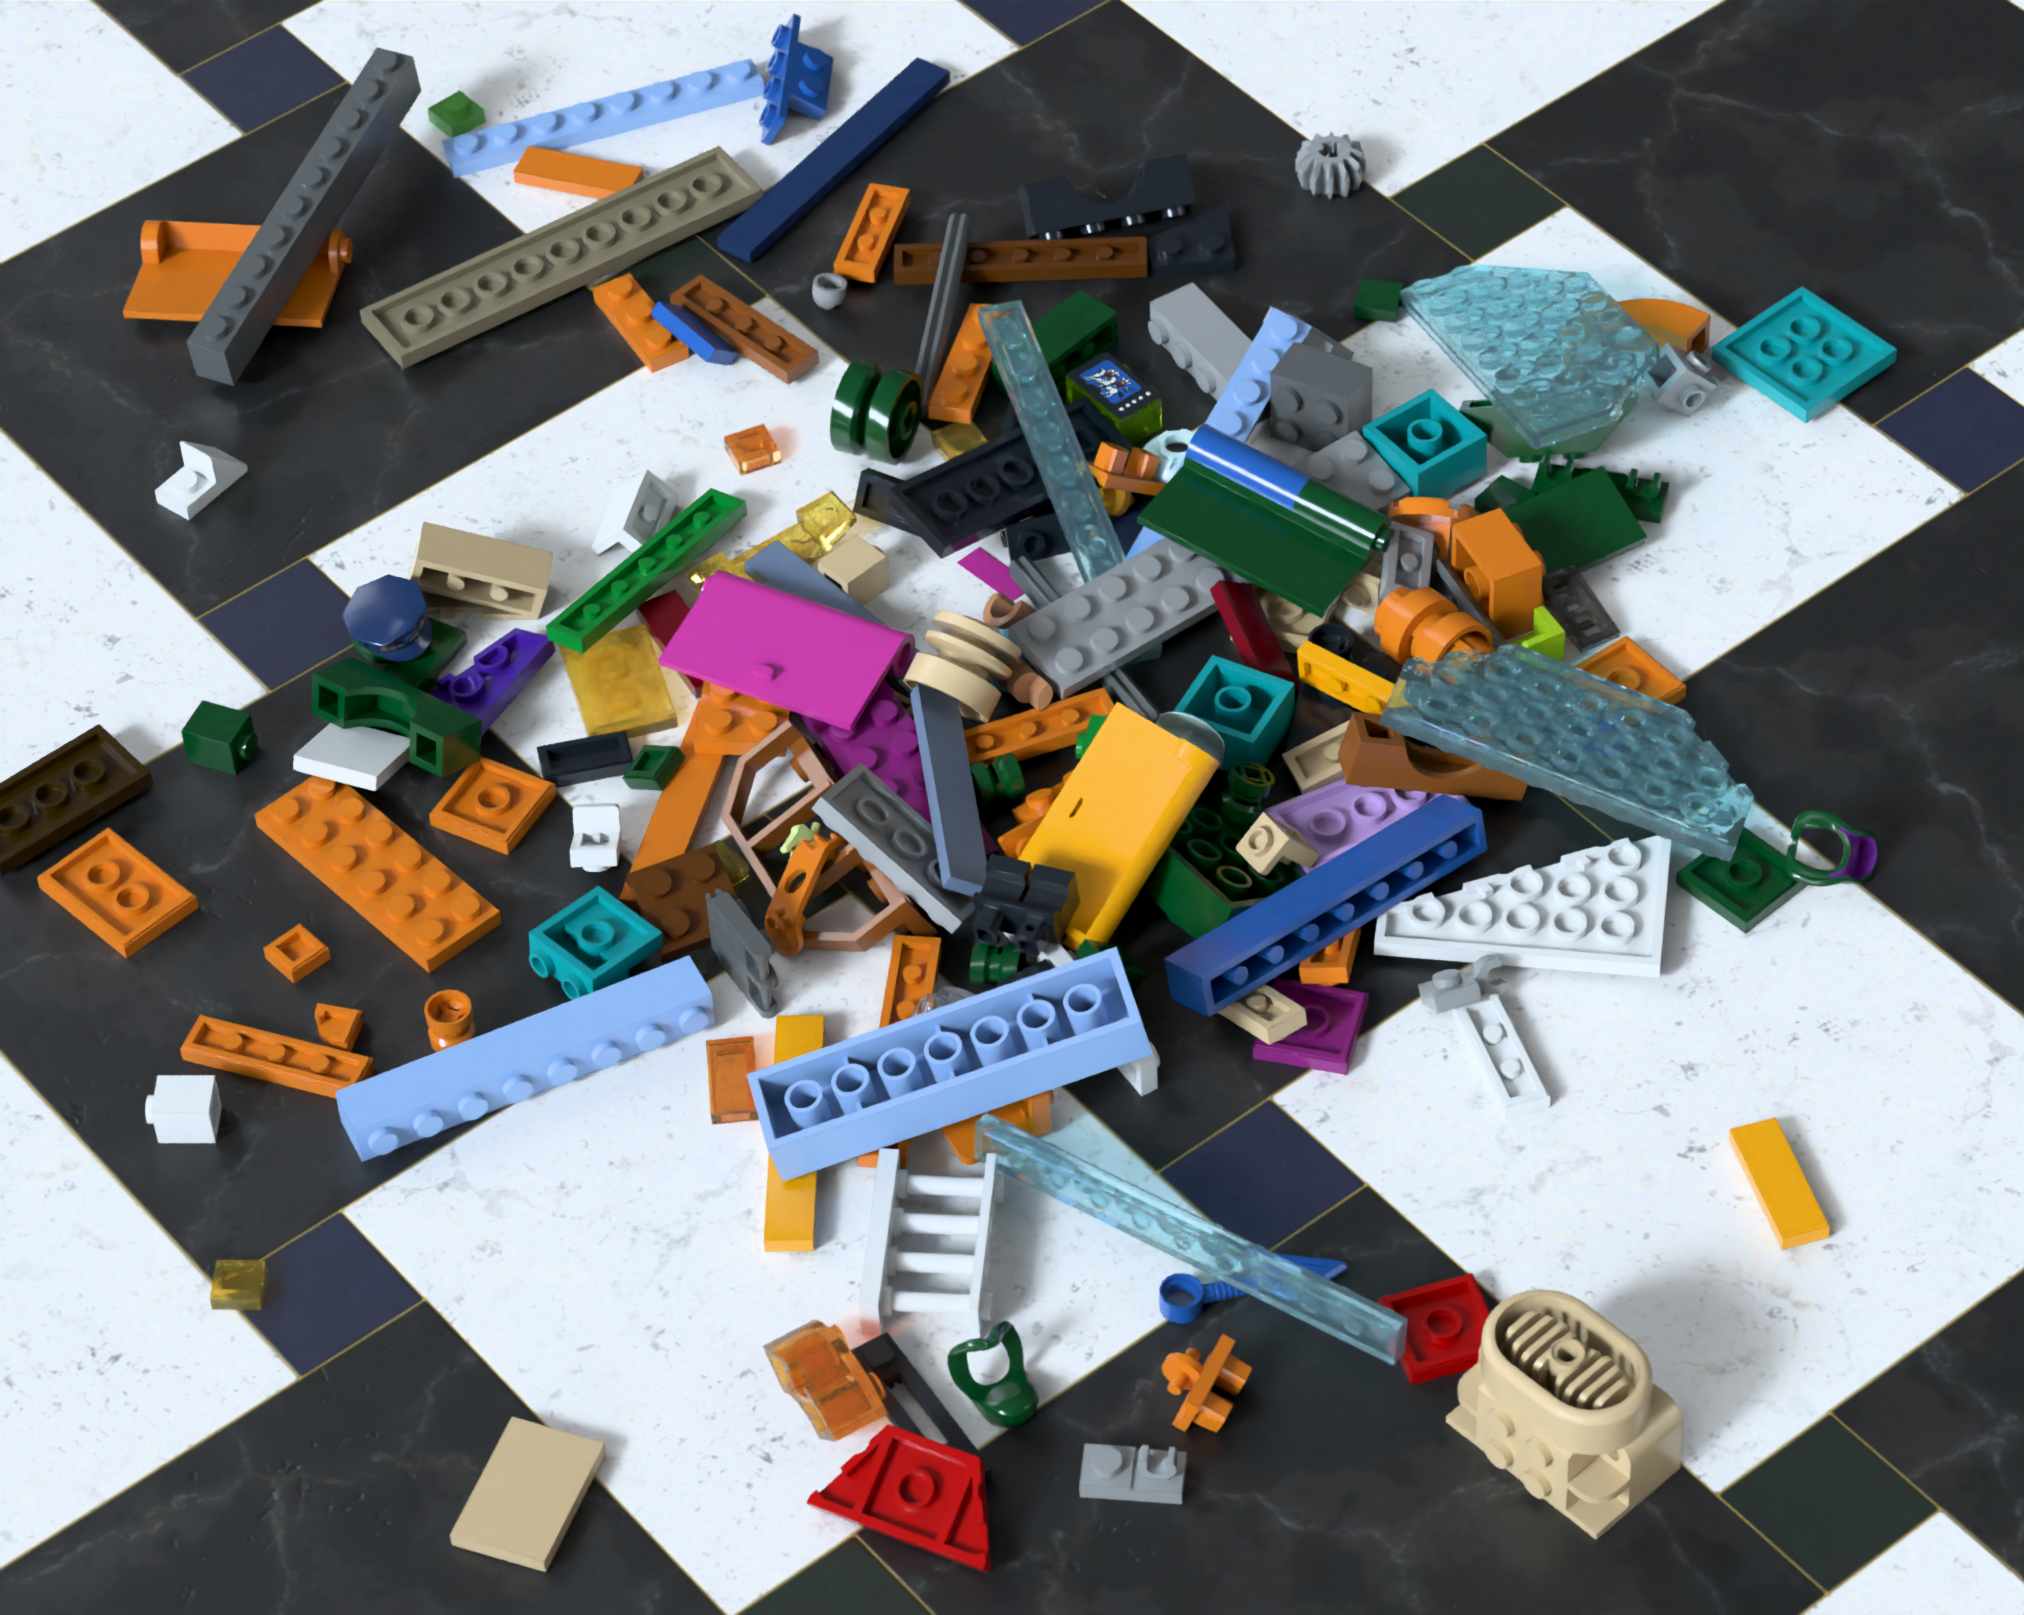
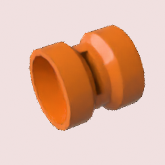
(449, 1019)

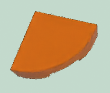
(338, 1025)

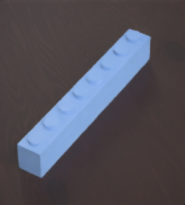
(525, 1058)

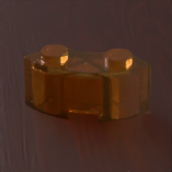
(826, 1379)

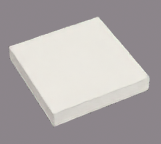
(353, 756)

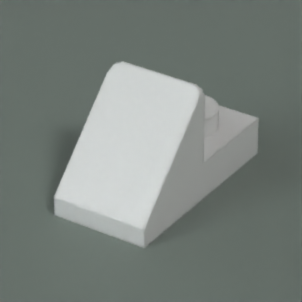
(200, 481)

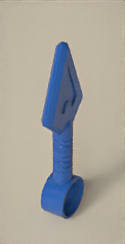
(1220, 1290)

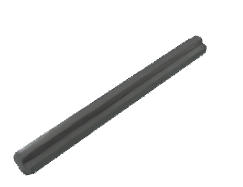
(942, 304)
(1117, 682)

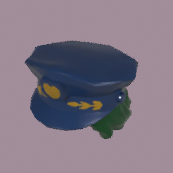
(388, 620)

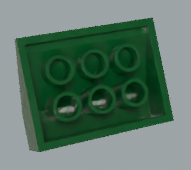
(1204, 877)

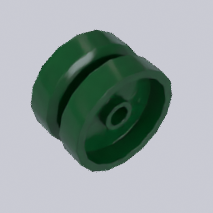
(876, 411)

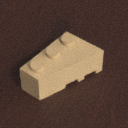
(479, 574)

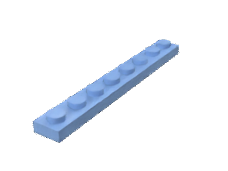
(604, 117)
(1247, 391)

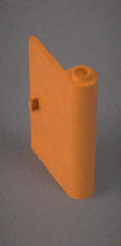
(192, 261)

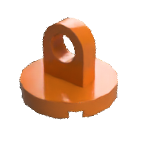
(1431, 516)

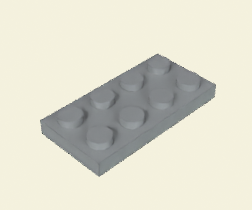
(893, 840)

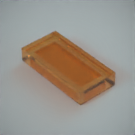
(729, 1088)

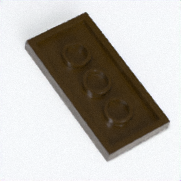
(65, 794)

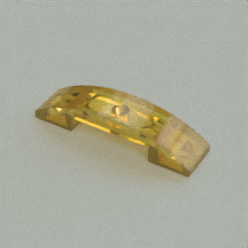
(817, 530)

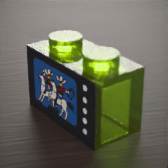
(1118, 395)

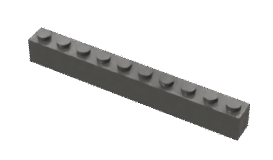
(304, 217)

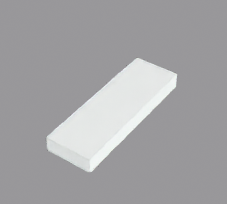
(1502, 1057)

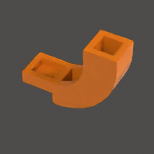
(1671, 322)

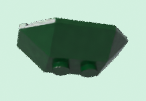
(1512, 444)

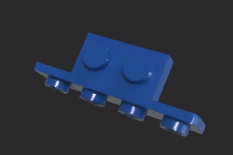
(797, 80)

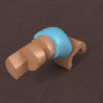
(1024, 682)

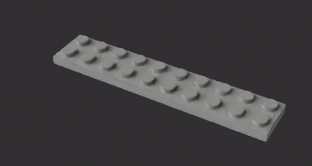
(1169, 585)

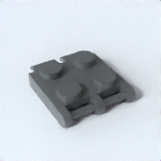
(743, 951)

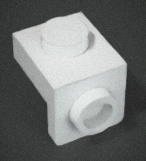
(596, 836)

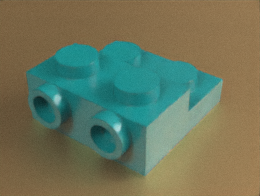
(591, 943)

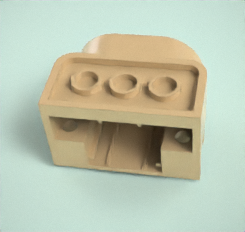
(1569, 1408)

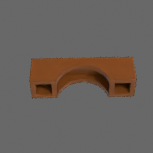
(1385, 759)

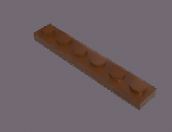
(1028, 260)

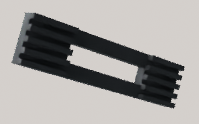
(890, 1366)

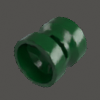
(997, 780)
(1244, 796)
(995, 963)

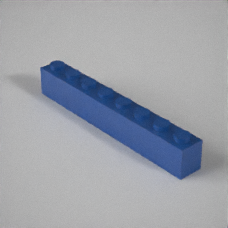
(1325, 905)

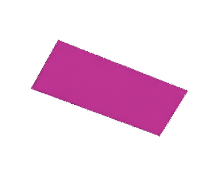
(991, 572)

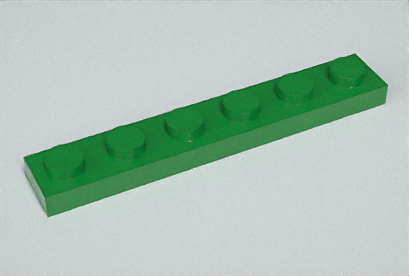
(646, 570)

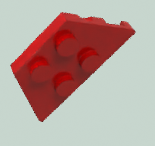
(915, 1495)

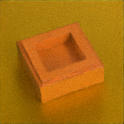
(297, 953)

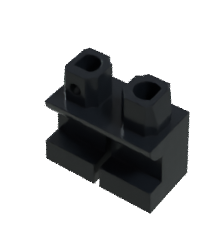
(1025, 903)

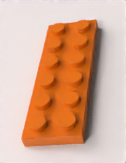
(379, 870)

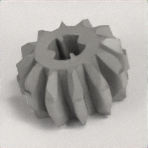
(1330, 165)

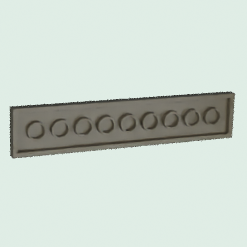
(560, 256)

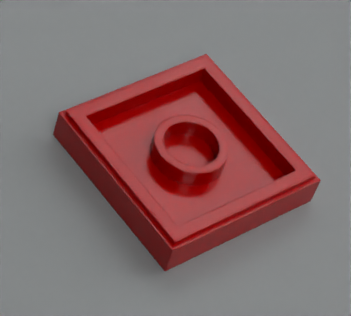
(1441, 1327)

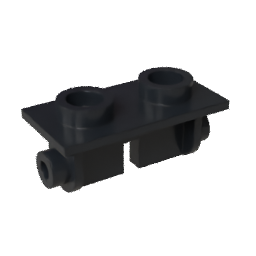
(1035, 538)

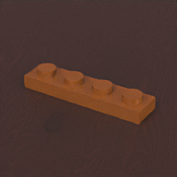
(747, 329)

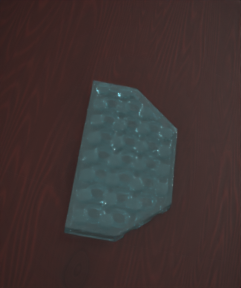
(1537, 345)
(1575, 740)

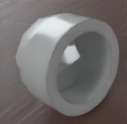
(829, 290)

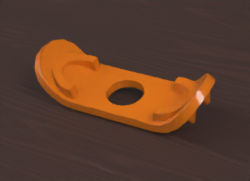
(785, 913)

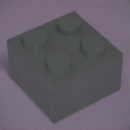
(1318, 397)

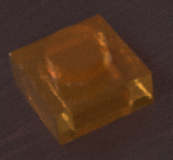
(752, 449)

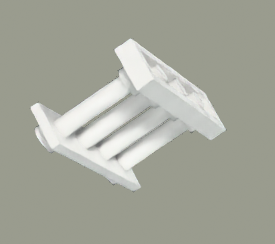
(889, 1221)

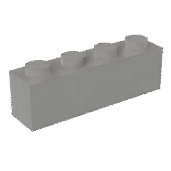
(1199, 338)

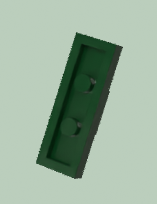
(1643, 496)

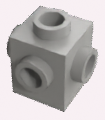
(1680, 380)

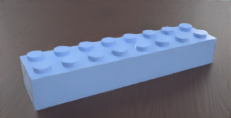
(948, 1064)

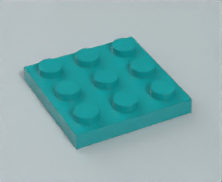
(1803, 354)

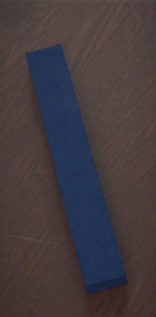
(833, 160)

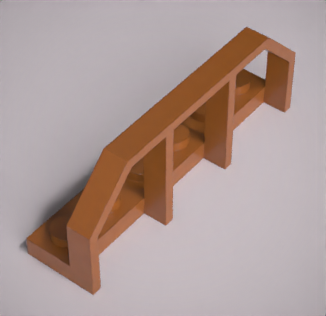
(812, 766)

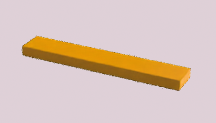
(792, 1203)

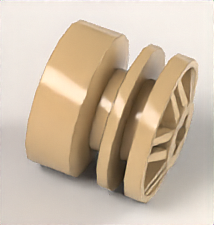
(966, 657)

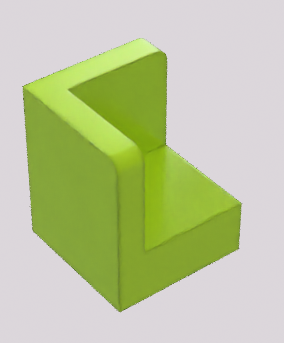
(1547, 636)

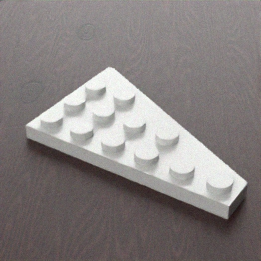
(1583, 914)

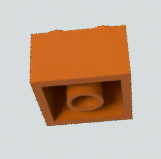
(1499, 570)

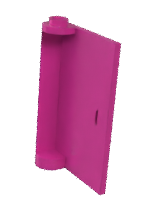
(786, 649)

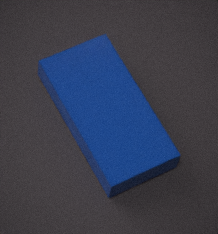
(693, 333)

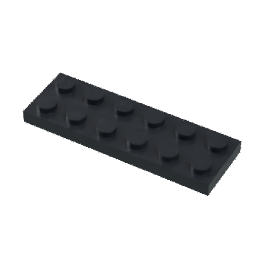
(990, 484)

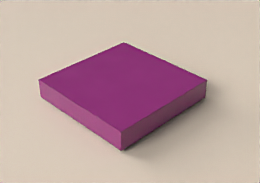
(1331, 1028)

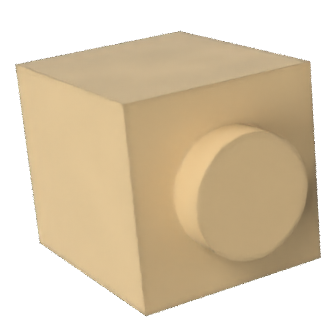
(857, 569)

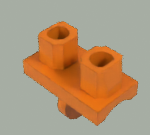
(1119, 481)
(1219, 1369)

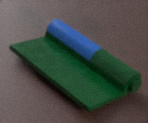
(1267, 521)

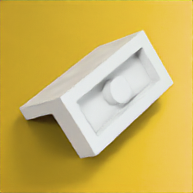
(636, 513)

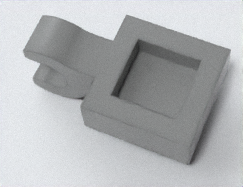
(1455, 988)

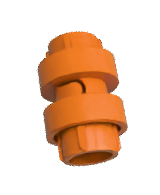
(1427, 626)

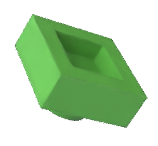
(456, 114)

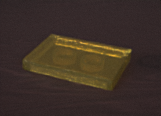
(620, 685)

